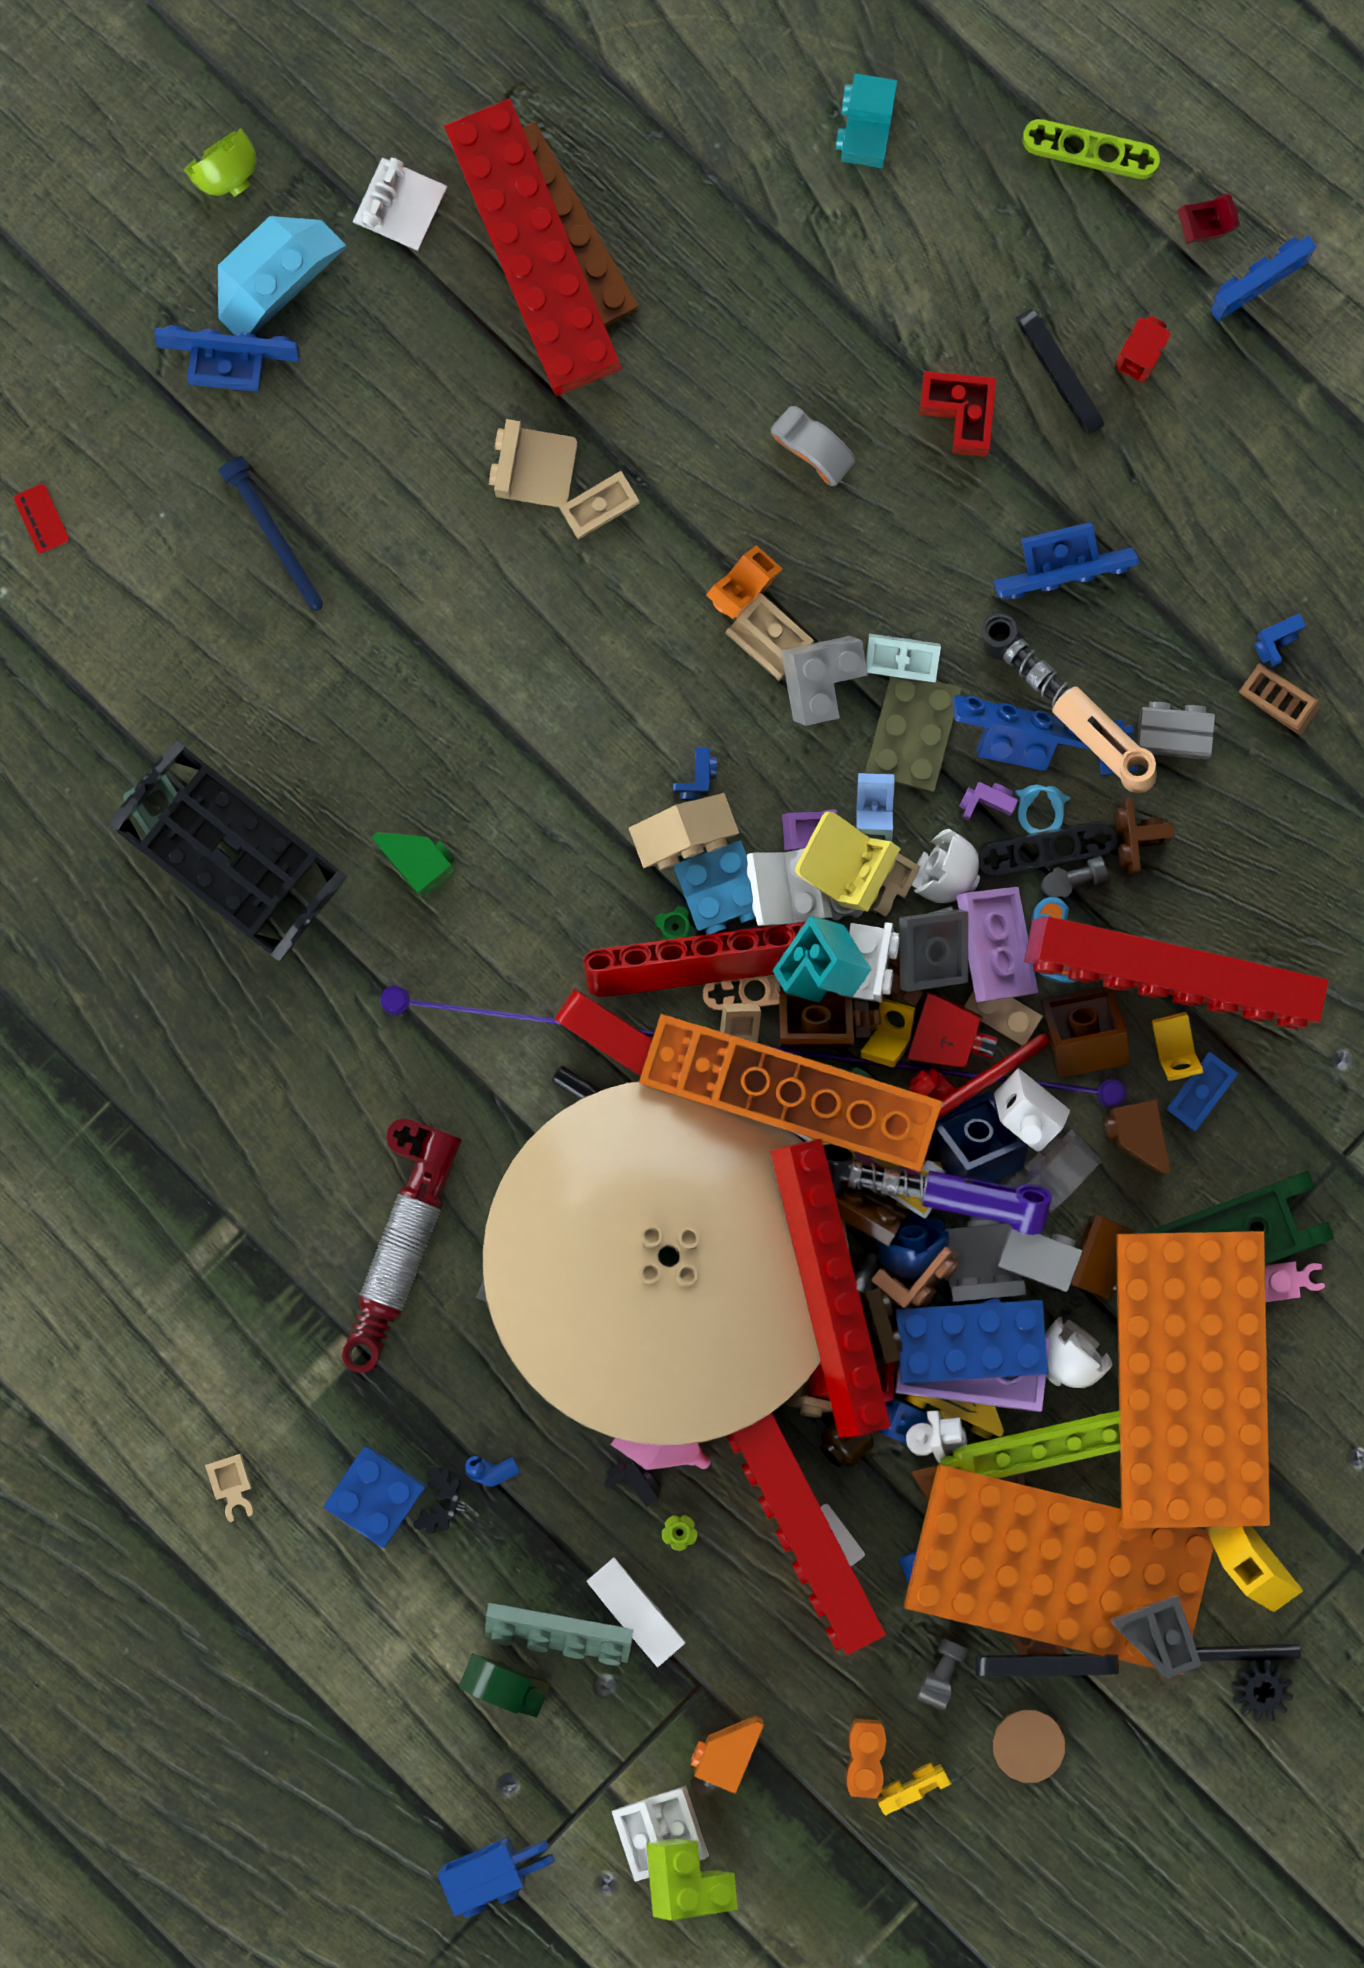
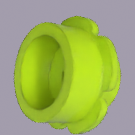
(689, 1535)

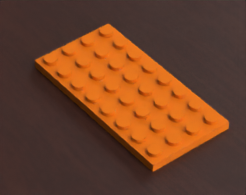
(1192, 1379)
(1047, 1564)

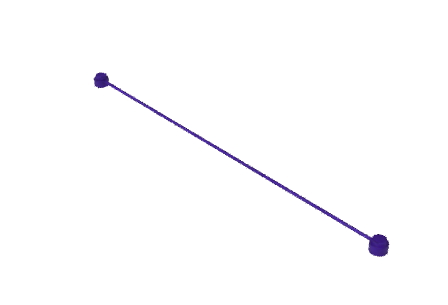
(397, 1001)

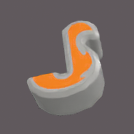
(814, 444)

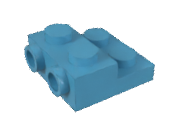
(717, 888)

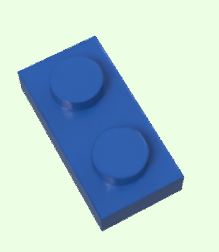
(1201, 1092)

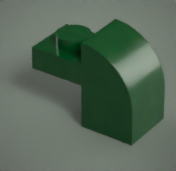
(504, 1686)

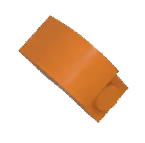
(744, 582)

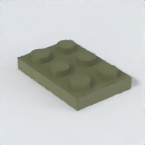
(913, 732)

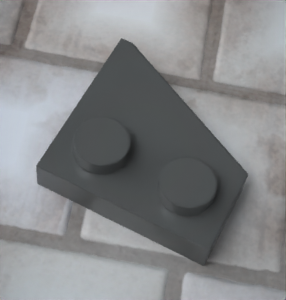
(1161, 1636)

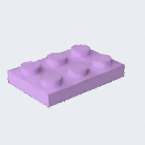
(997, 944)

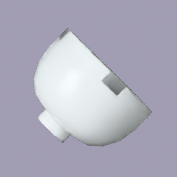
(948, 869)
(1073, 1356)

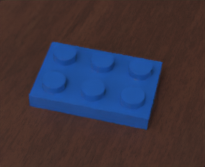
(1262, 276)

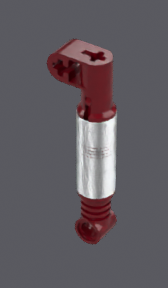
(405, 1239)

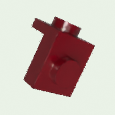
(1209, 219)

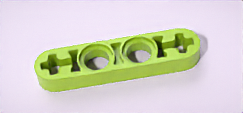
(1089, 155)

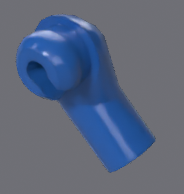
(489, 1473)

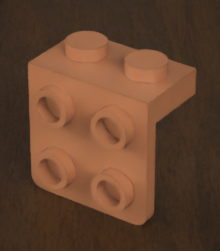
(923, 1290)

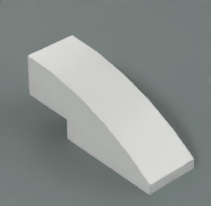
(636, 1612)

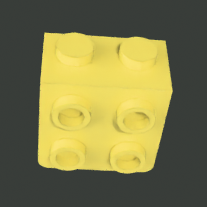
(846, 862)

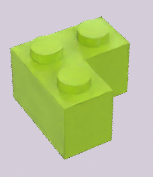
(680, 1887)

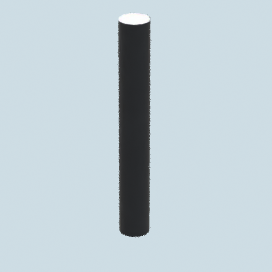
(1250, 1652)

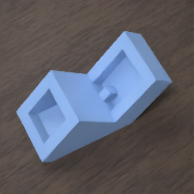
(875, 805)

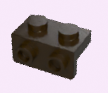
(884, 1342)

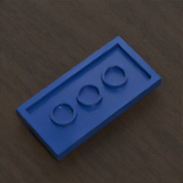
(972, 1342)

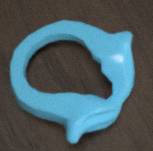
(1027, 797)

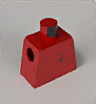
(949, 1033)

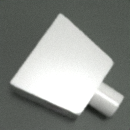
(1034, 1114)

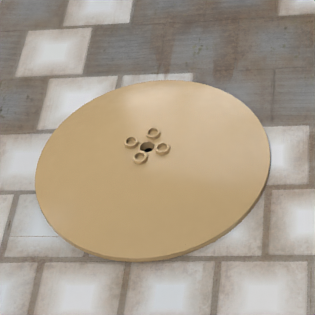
(594, 1310)

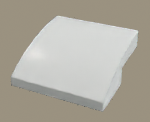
(656, 1819)

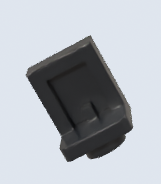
(643, 1483)

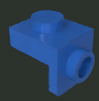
(704, 770)

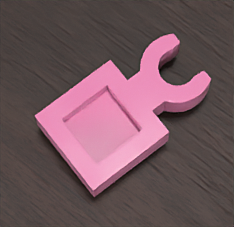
(1283, 1280)

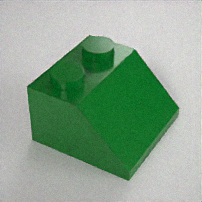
(417, 859)

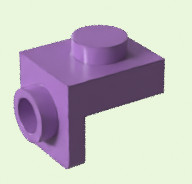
(997, 798)
(799, 828)

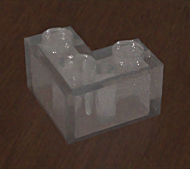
(1060, 1170)

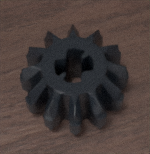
(1255, 1679)

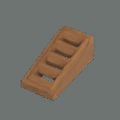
(1305, 717)

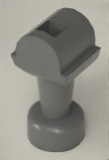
(1061, 883)
(935, 1685)

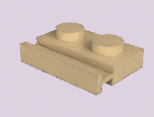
(766, 632)

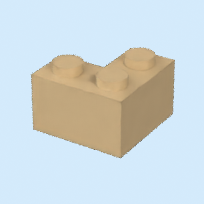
(684, 831)

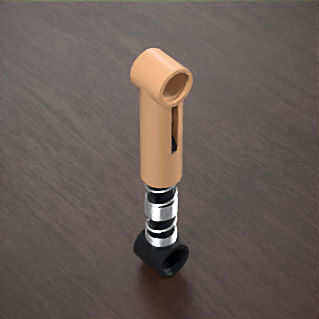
(1072, 706)

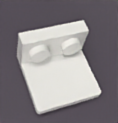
(780, 893)
(877, 947)

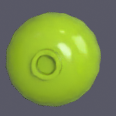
(224, 166)

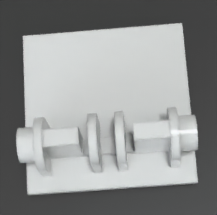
(400, 203)

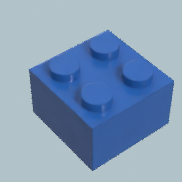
(375, 1496)

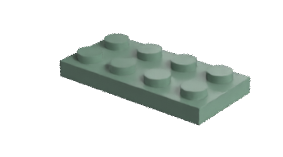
(557, 1632)

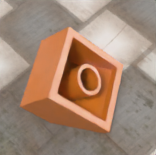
(727, 1753)

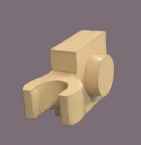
(895, 884)

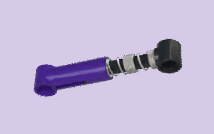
(1021, 1207)

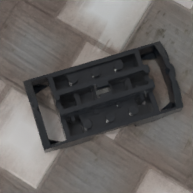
(188, 843)

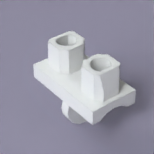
(938, 1438)

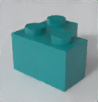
(869, 115)
(821, 960)

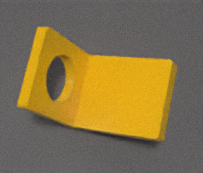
(889, 1041)
(1175, 1046)

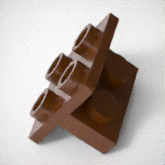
(1147, 833)

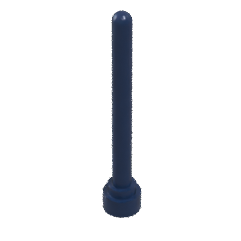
(237, 475)

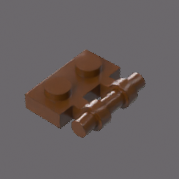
(871, 1213)

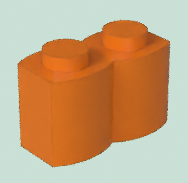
(867, 1748)

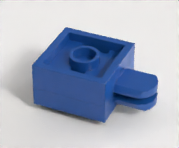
(489, 1875)

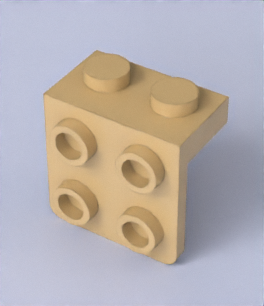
(533, 465)

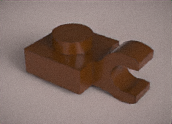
(864, 1020)

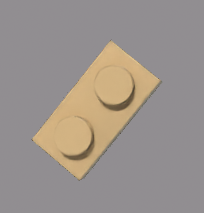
(599, 505)
(1007, 1017)

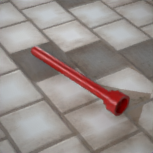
(993, 1073)

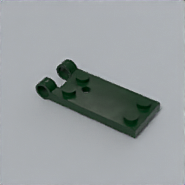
(1261, 1205)

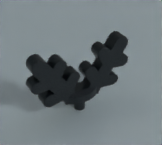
(442, 1515)

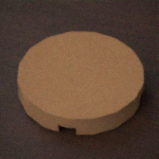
(1028, 1746)

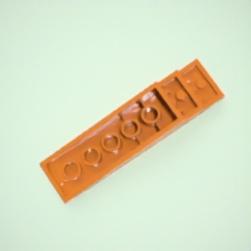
(790, 1092)

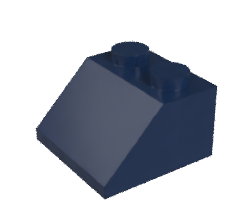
(976, 1143)

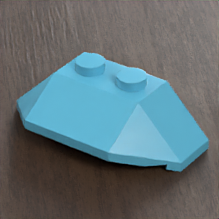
(272, 270)

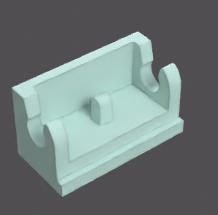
(902, 657)

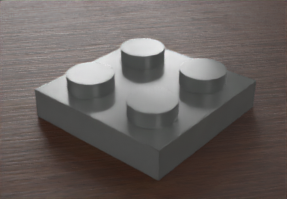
(933, 950)

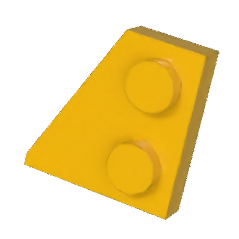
(925, 1779)

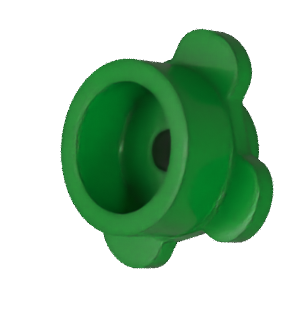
(678, 917)

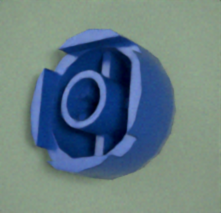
(913, 1247)

